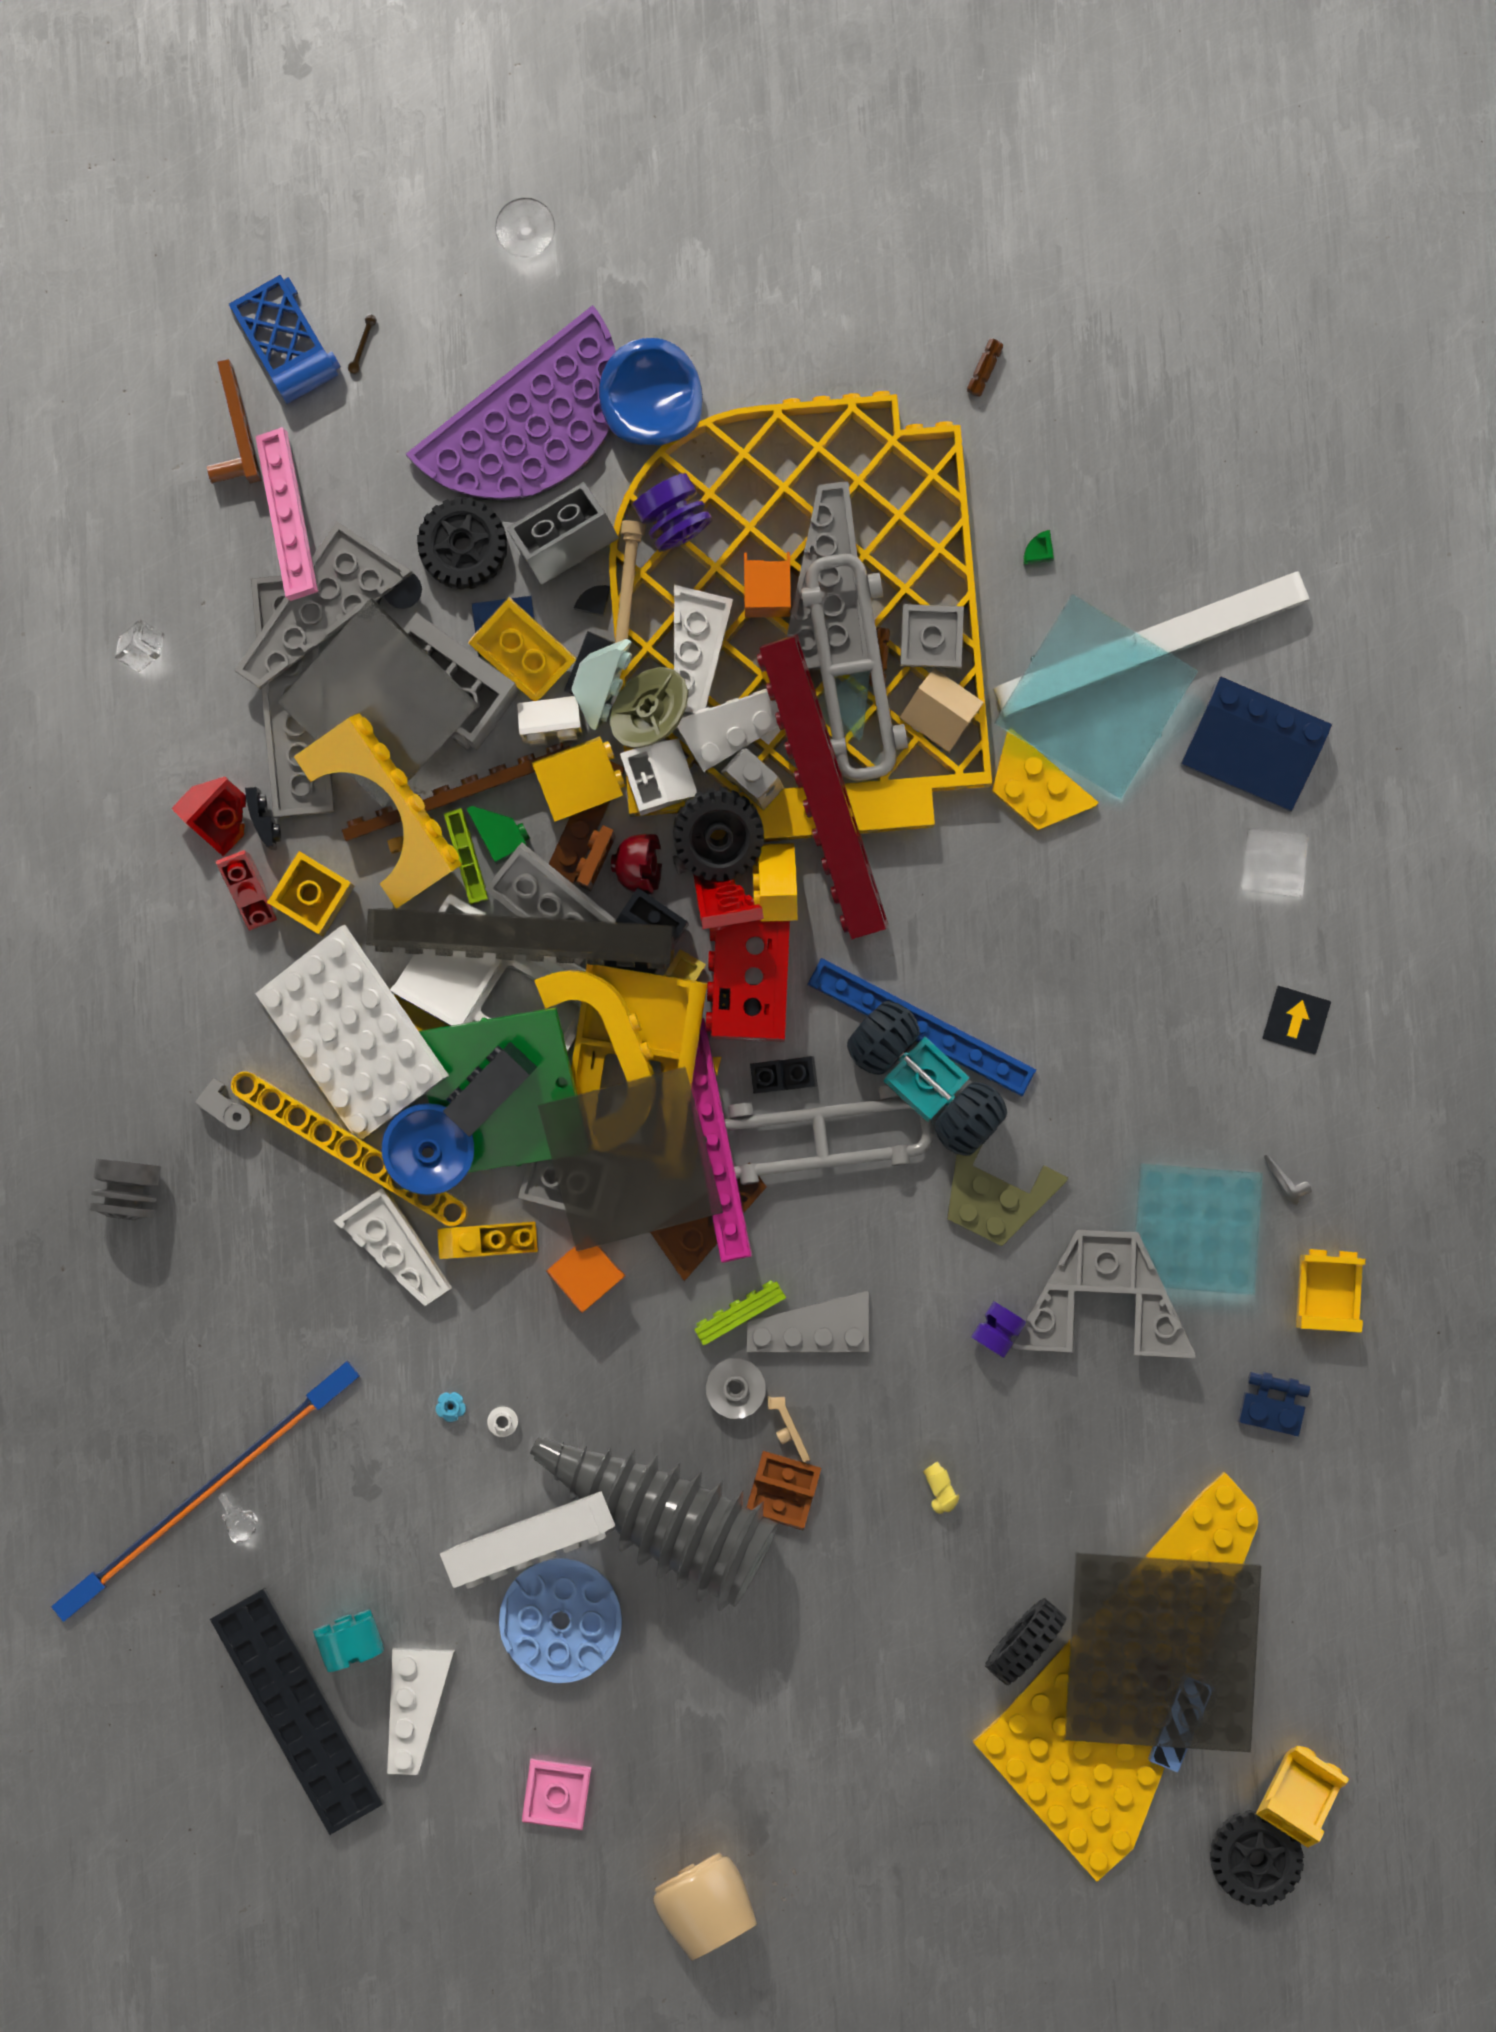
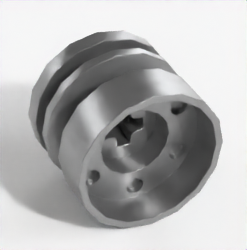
(124, 1188)

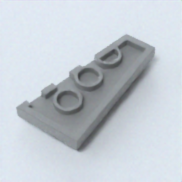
(820, 1327)

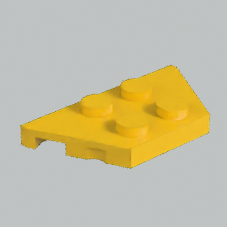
(1037, 786)

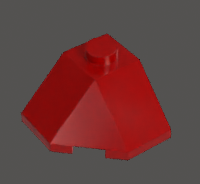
(214, 812)

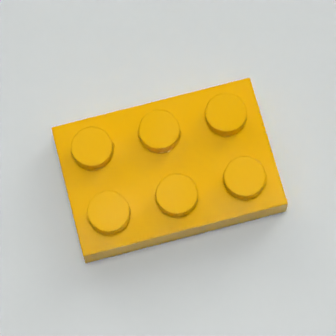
(522, 650)

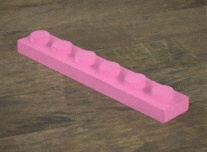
(286, 514)

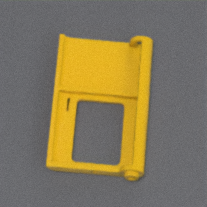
(669, 1019)

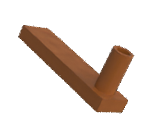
(247, 464)

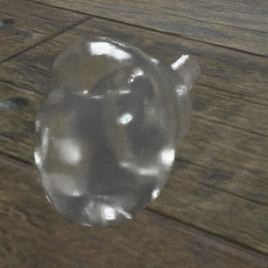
(238, 1523)

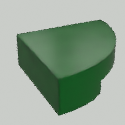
(1039, 549)

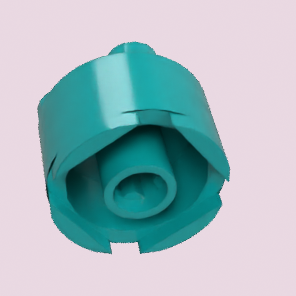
(348, 1640)

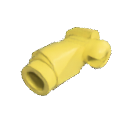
(941, 1488)

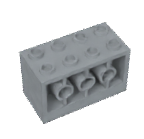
(475, 676)

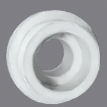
(512, 1421)

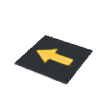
(1296, 1019)

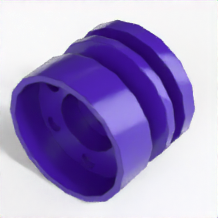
(669, 506)

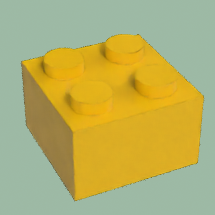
(311, 893)

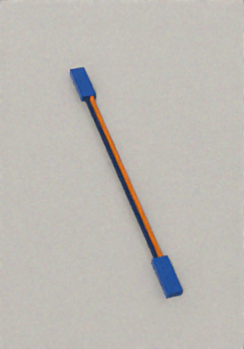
(93, 1584)

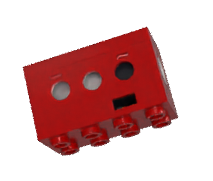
(754, 966)

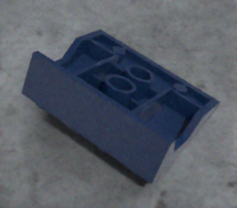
(1256, 743)

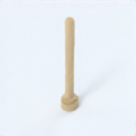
(632, 534)

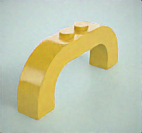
(618, 1020)

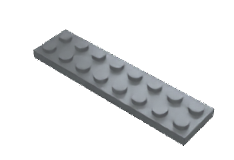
(285, 737)

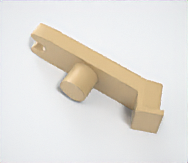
(790, 1432)

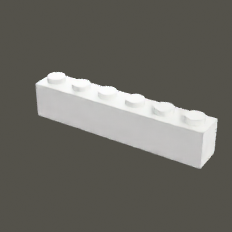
(527, 1540)

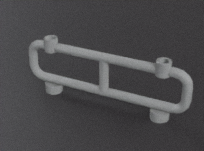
(868, 587)
(742, 1117)

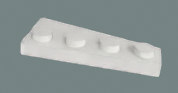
(698, 640)
(727, 728)
(390, 1238)
(415, 1694)

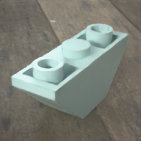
(600, 680)

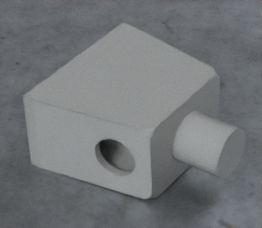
(753, 778)

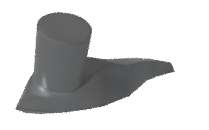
(1290, 1191)

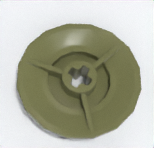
(649, 707)

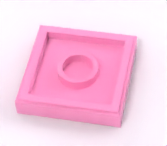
(556, 1794)

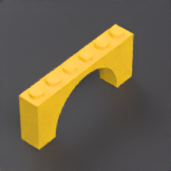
(356, 750)

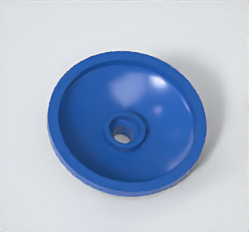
(423, 1128)

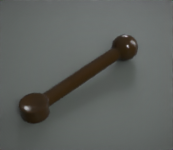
(353, 367)

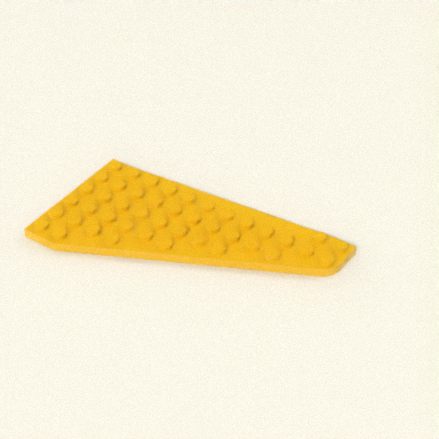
(1100, 1791)

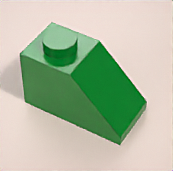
(498, 833)

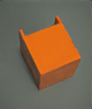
(767, 588)
(585, 1275)

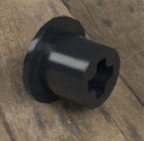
(406, 593)

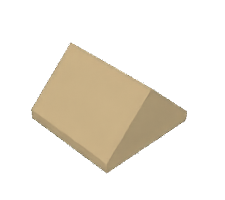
(941, 709)

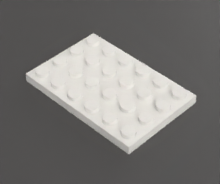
(351, 1033)

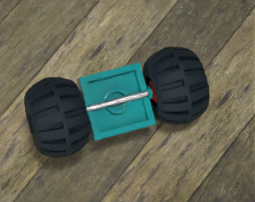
(926, 1078)

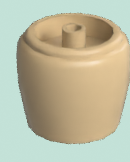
(705, 1905)

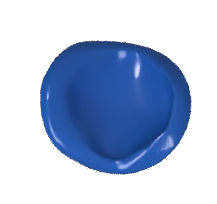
(650, 392)

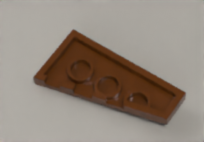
(692, 1241)

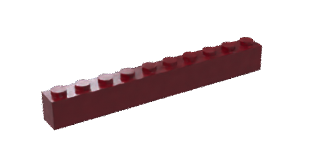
(823, 786)

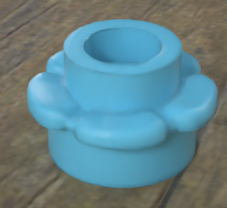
(458, 1406)

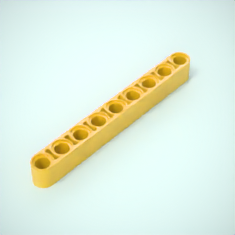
(335, 1144)

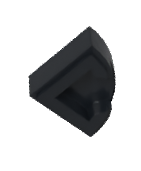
(593, 600)

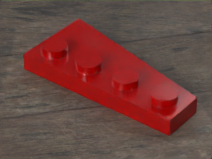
(724, 903)

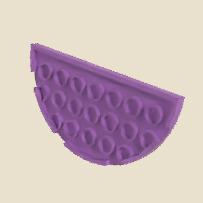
(528, 425)

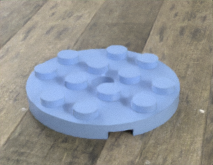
(553, 1652)

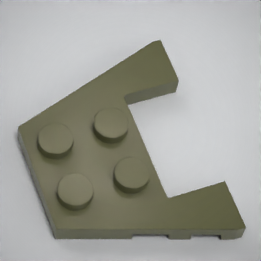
(992, 1205)

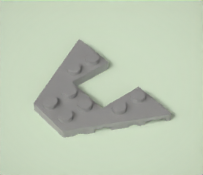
(1112, 1265)

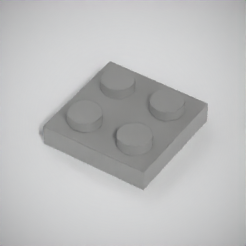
(932, 636)

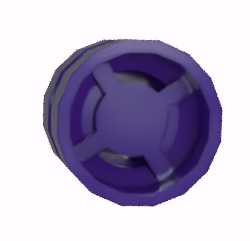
(998, 1329)

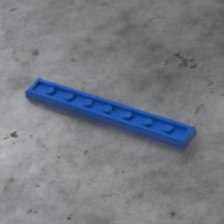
(948, 1039)

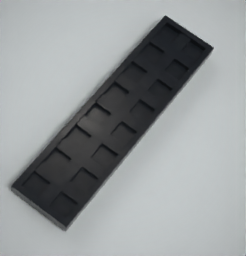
(297, 1711)

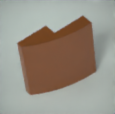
(785, 1488)

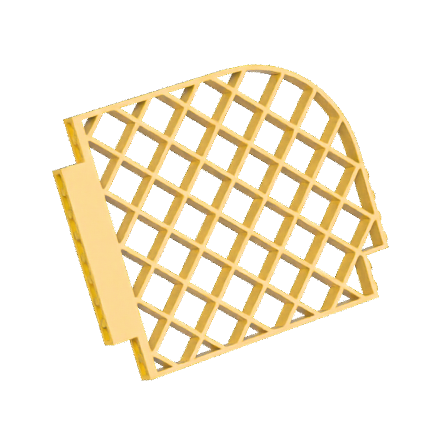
(876, 804)

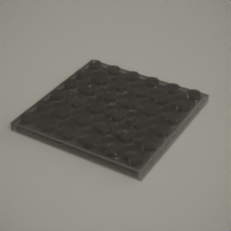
(1163, 1652)

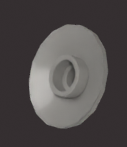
(730, 1404)

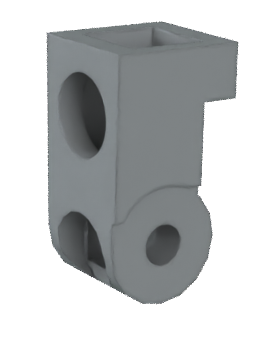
(224, 1109)

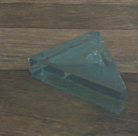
(852, 702)

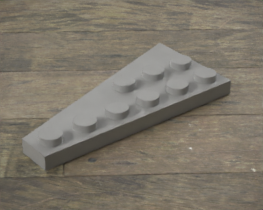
(831, 534)
(346, 577)

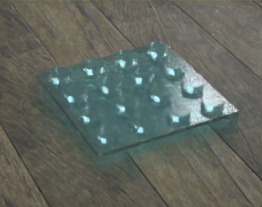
(1200, 1226)

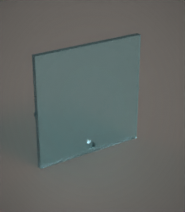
(1096, 696)

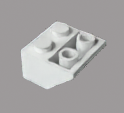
(549, 721)
(658, 775)

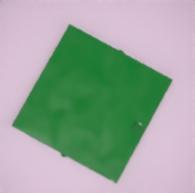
(515, 1128)

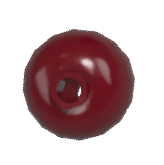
(637, 863)

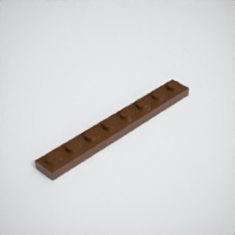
(444, 795)

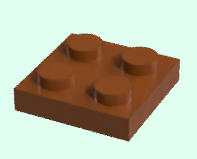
(589, 868)

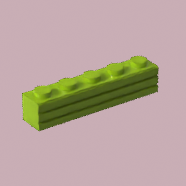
(464, 846)
(739, 1312)

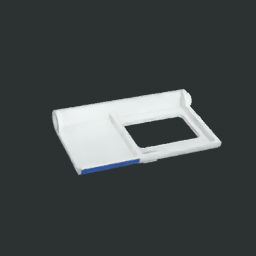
(459, 985)

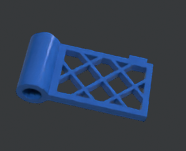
(298, 374)

